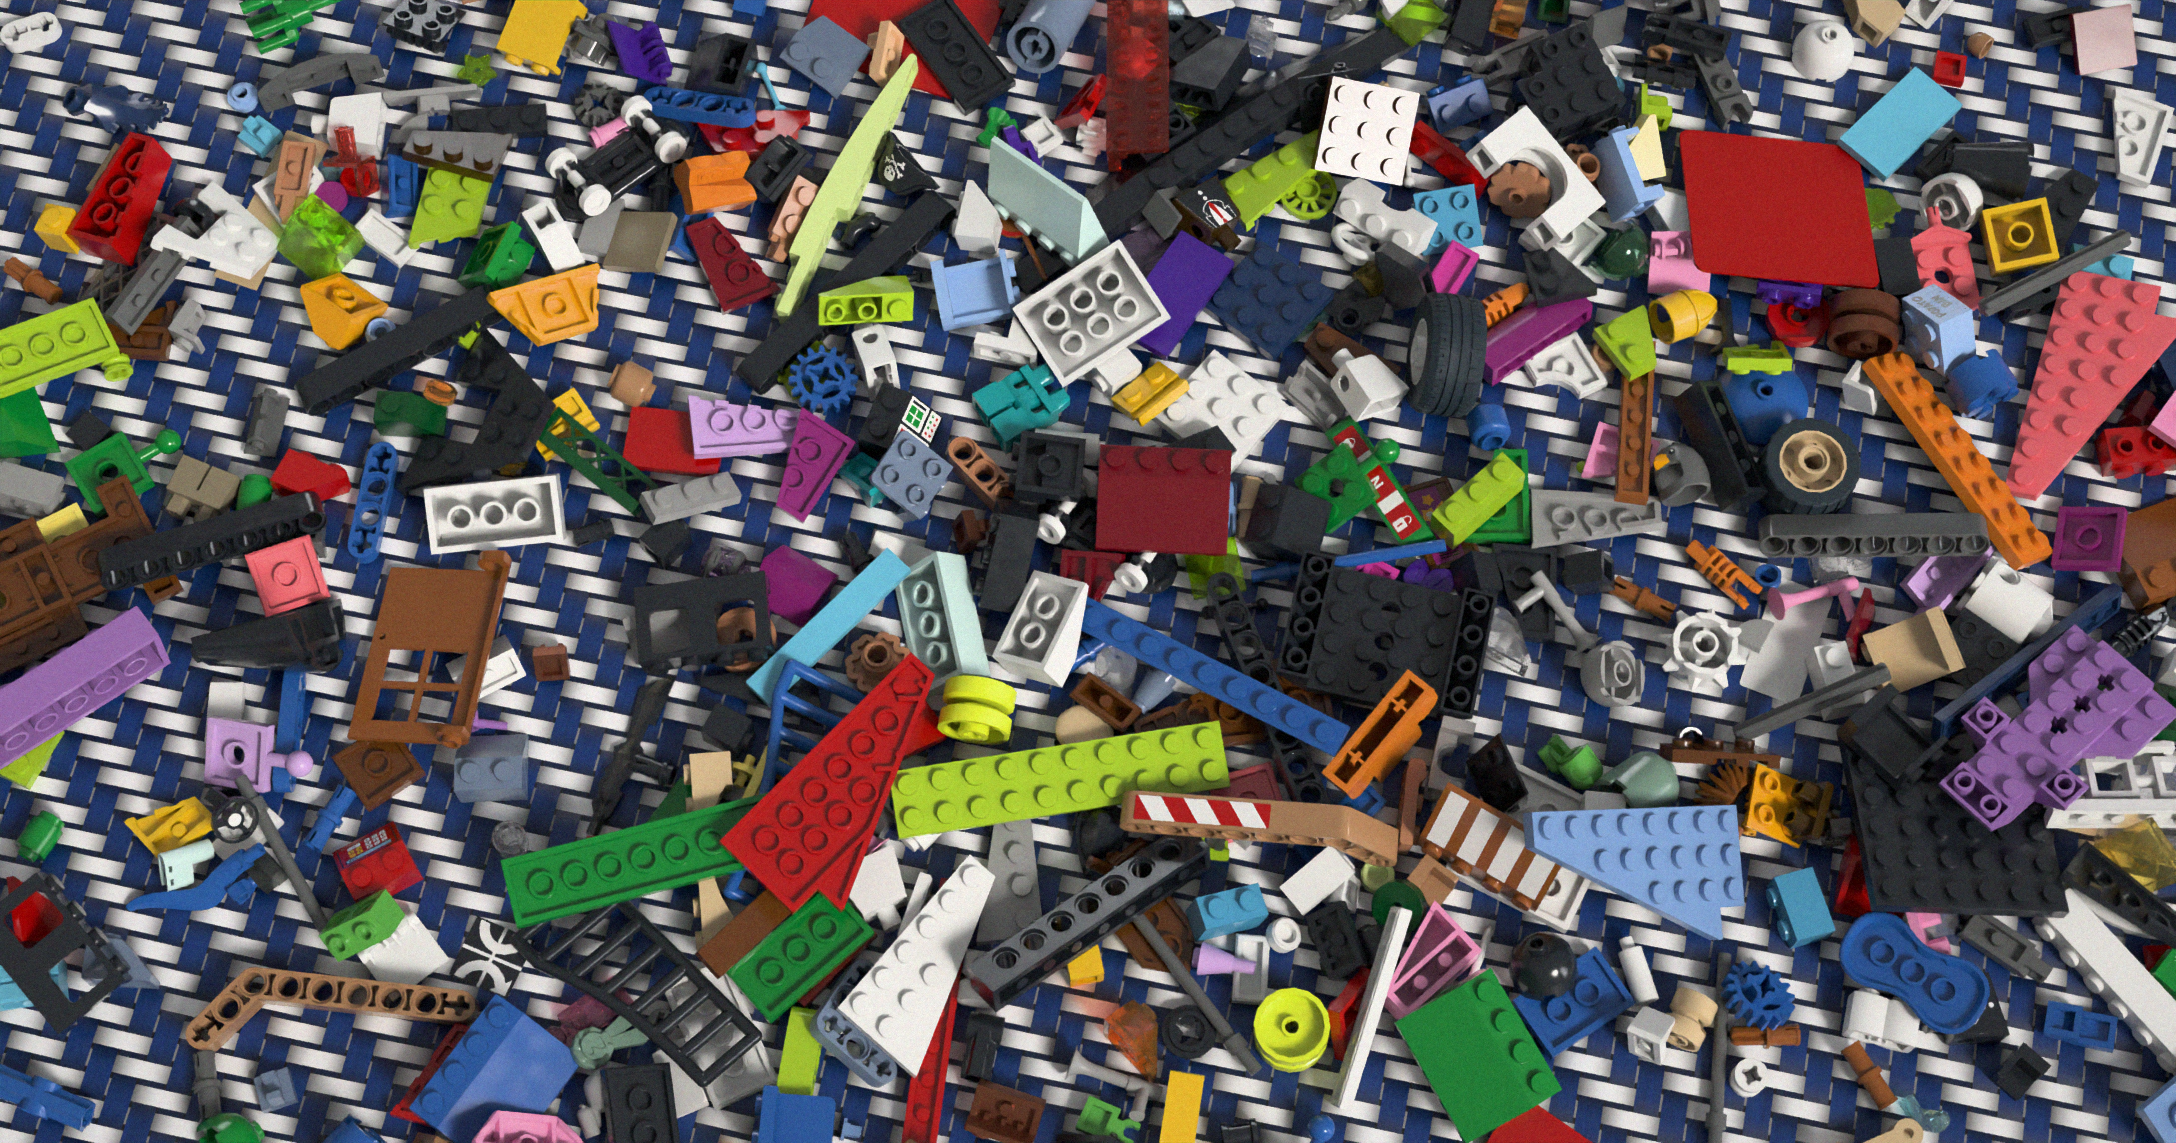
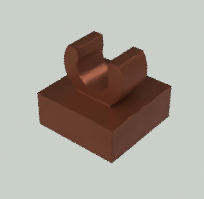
(969, 531)
(551, 663)

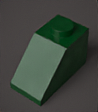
(408, 415)

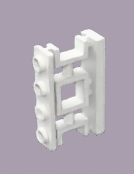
(2125, 807)

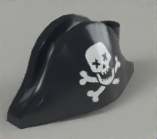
(901, 171)

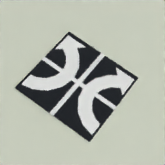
(489, 958)

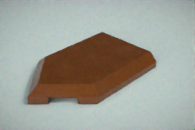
(1173, 928)

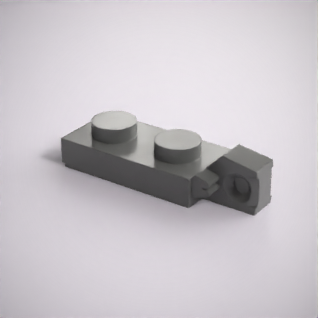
(2005, 947)

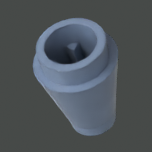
(1153, 689)

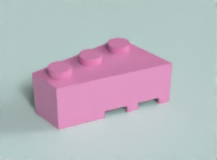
(1431, 962)

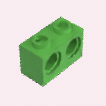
(362, 925)

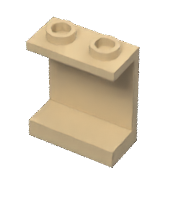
(1914, 649)

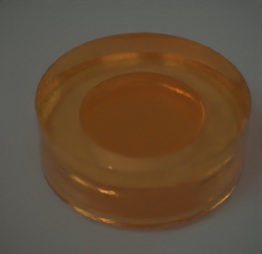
(440, 392)

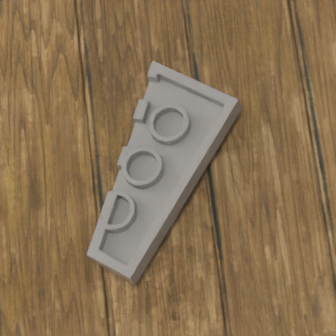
(1584, 516)
(1015, 890)

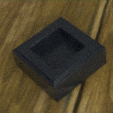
(88, 432)

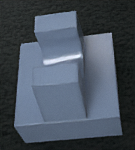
(275, 1089)

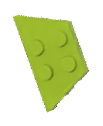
(448, 208)

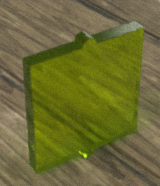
(1415, 20)
(1202, 567)

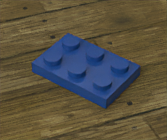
(1586, 1007)

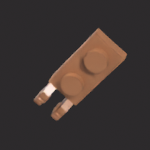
(1409, 804)

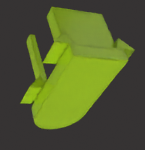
(1219, 855)

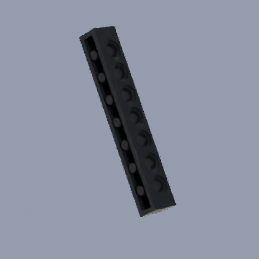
(1087, 918)

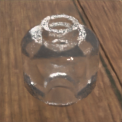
(1115, 668)

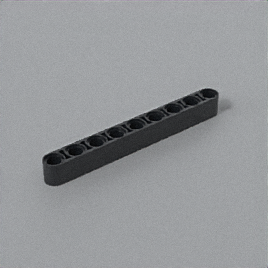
(881, 257)
(1259, 663)

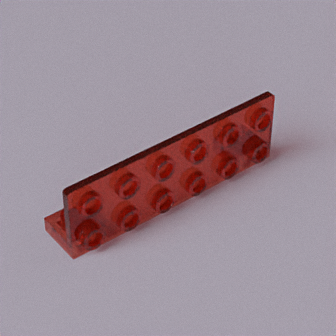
(1137, 79)

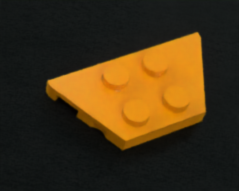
(552, 306)

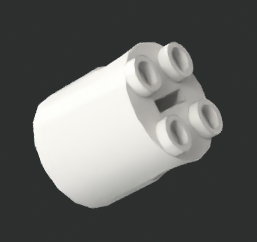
(2009, 602)

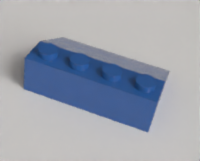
(496, 1066)

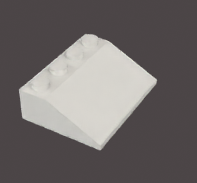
(1091, 313)

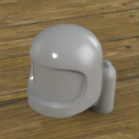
(590, 1116)

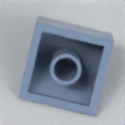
(825, 55)
(492, 769)

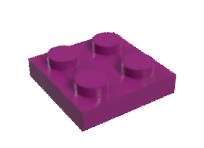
(2089, 539)

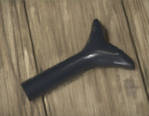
(1727, 331)

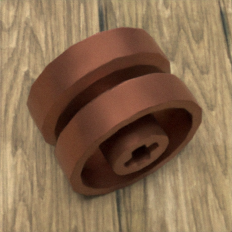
(1863, 324)

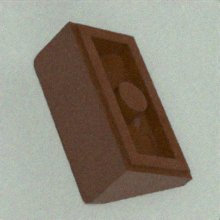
(1106, 703)

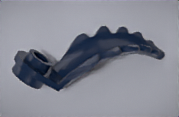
(115, 108)

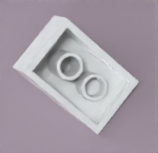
(1044, 629)

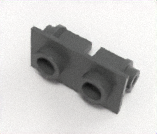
(267, 424)

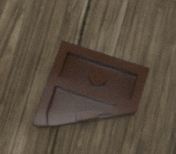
(151, 338)

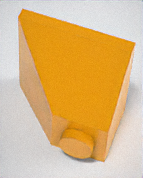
(340, 309)

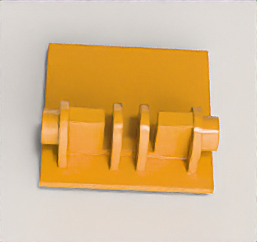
(1768, 804)

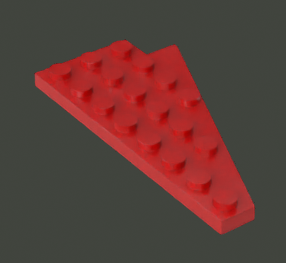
(825, 810)

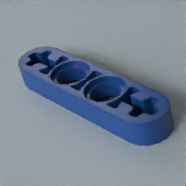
(733, 110)
(377, 502)
(289, 726)

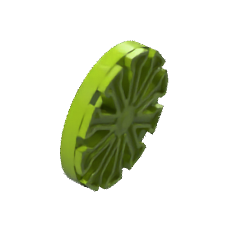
(1311, 194)

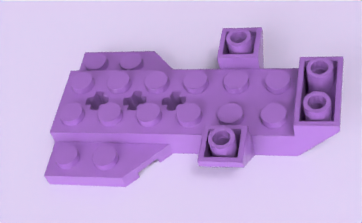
(2032, 764)

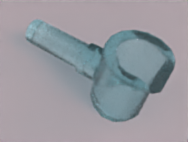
(330, 173)

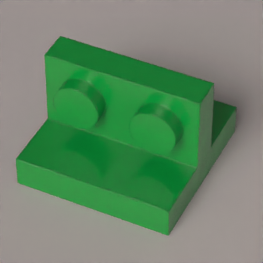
(497, 258)

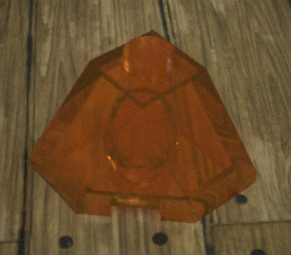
(1134, 1035)

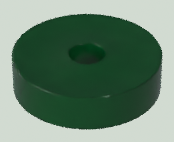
(1406, 894)

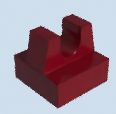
(2139, 411)

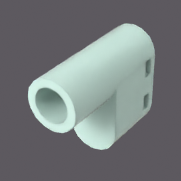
(178, 863)

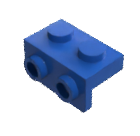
(1457, 104)

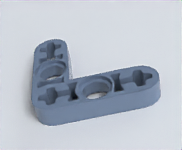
(839, 1024)

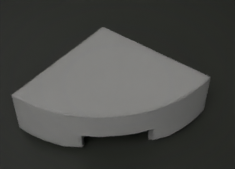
(418, 122)
(1754, 633)

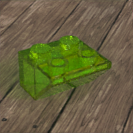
(319, 239)

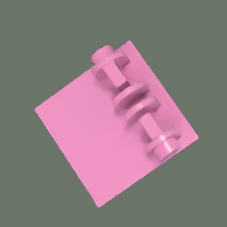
(1673, 264)

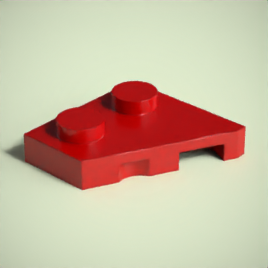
(1083, 104)
(1344, 1010)

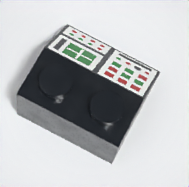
(897, 412)

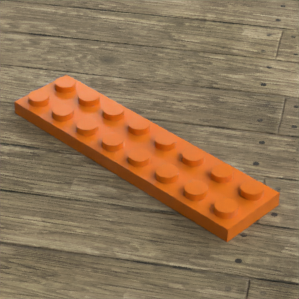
(1958, 459)

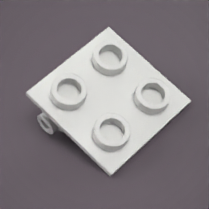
(406, 955)

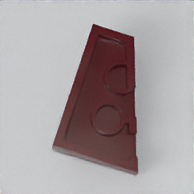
(727, 268)

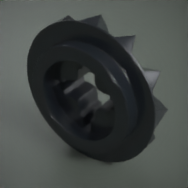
(1172, 1035)

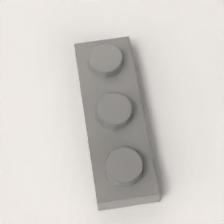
(690, 498)

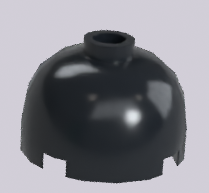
(1542, 966)

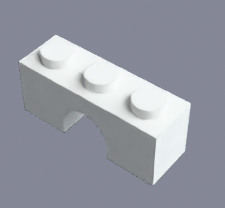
(1363, 207)

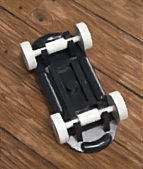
(619, 165)
(1074, 528)

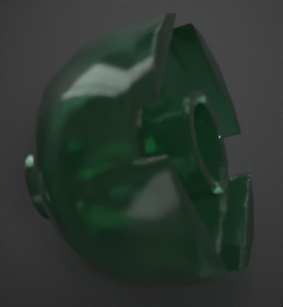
(1622, 254)

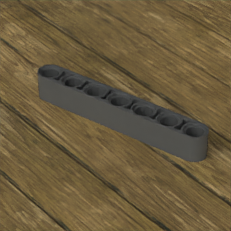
(1873, 535)

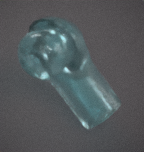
(1929, 1120)

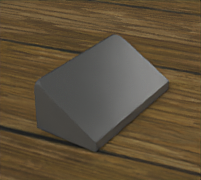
(1608, 26)

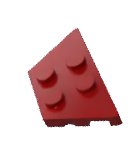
(756, 136)

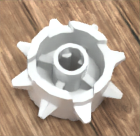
(1718, 647)

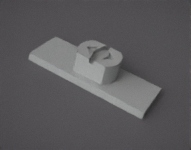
(432, 99)

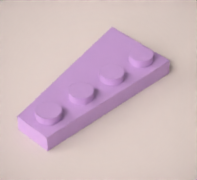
(738, 430)

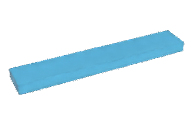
(832, 621)

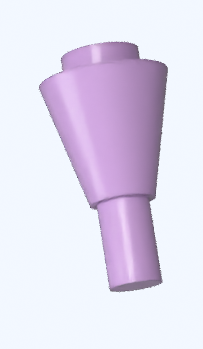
(1216, 961)

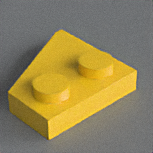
(172, 826)

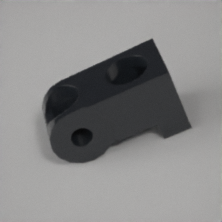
(2029, 306)

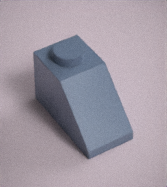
(94, 970)

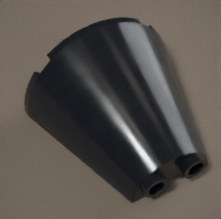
(283, 642)

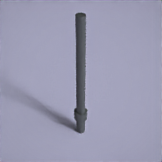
(282, 853)
(1234, 1041)
(1715, 1118)

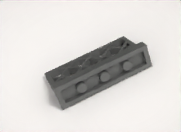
(143, 285)

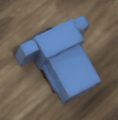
(849, 1130)

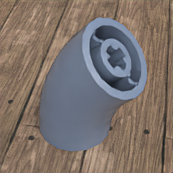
(1046, 32)

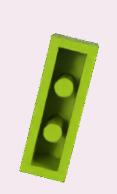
(1477, 500)

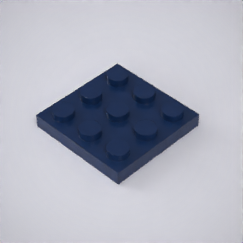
(1268, 301)

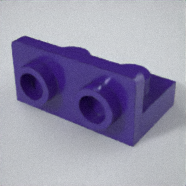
(1797, 293)

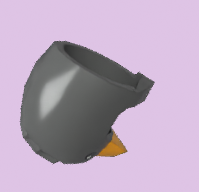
(1680, 475)

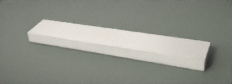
(1371, 1008)

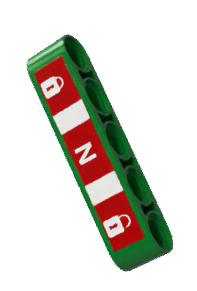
(1394, 504)

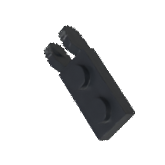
(1686, 35)

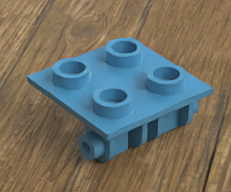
(1456, 216)

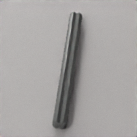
(2054, 273)

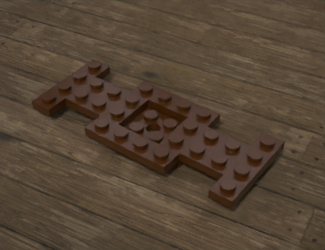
(60, 576)

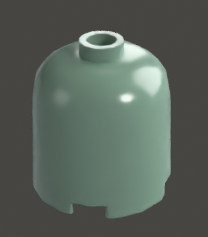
(1643, 780)

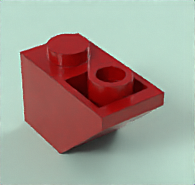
(306, 473)

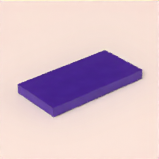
(1184, 285)

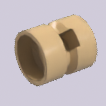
(1691, 1014)

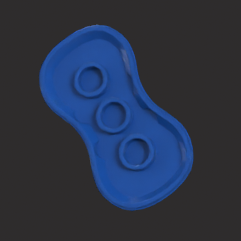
(1938, 987)

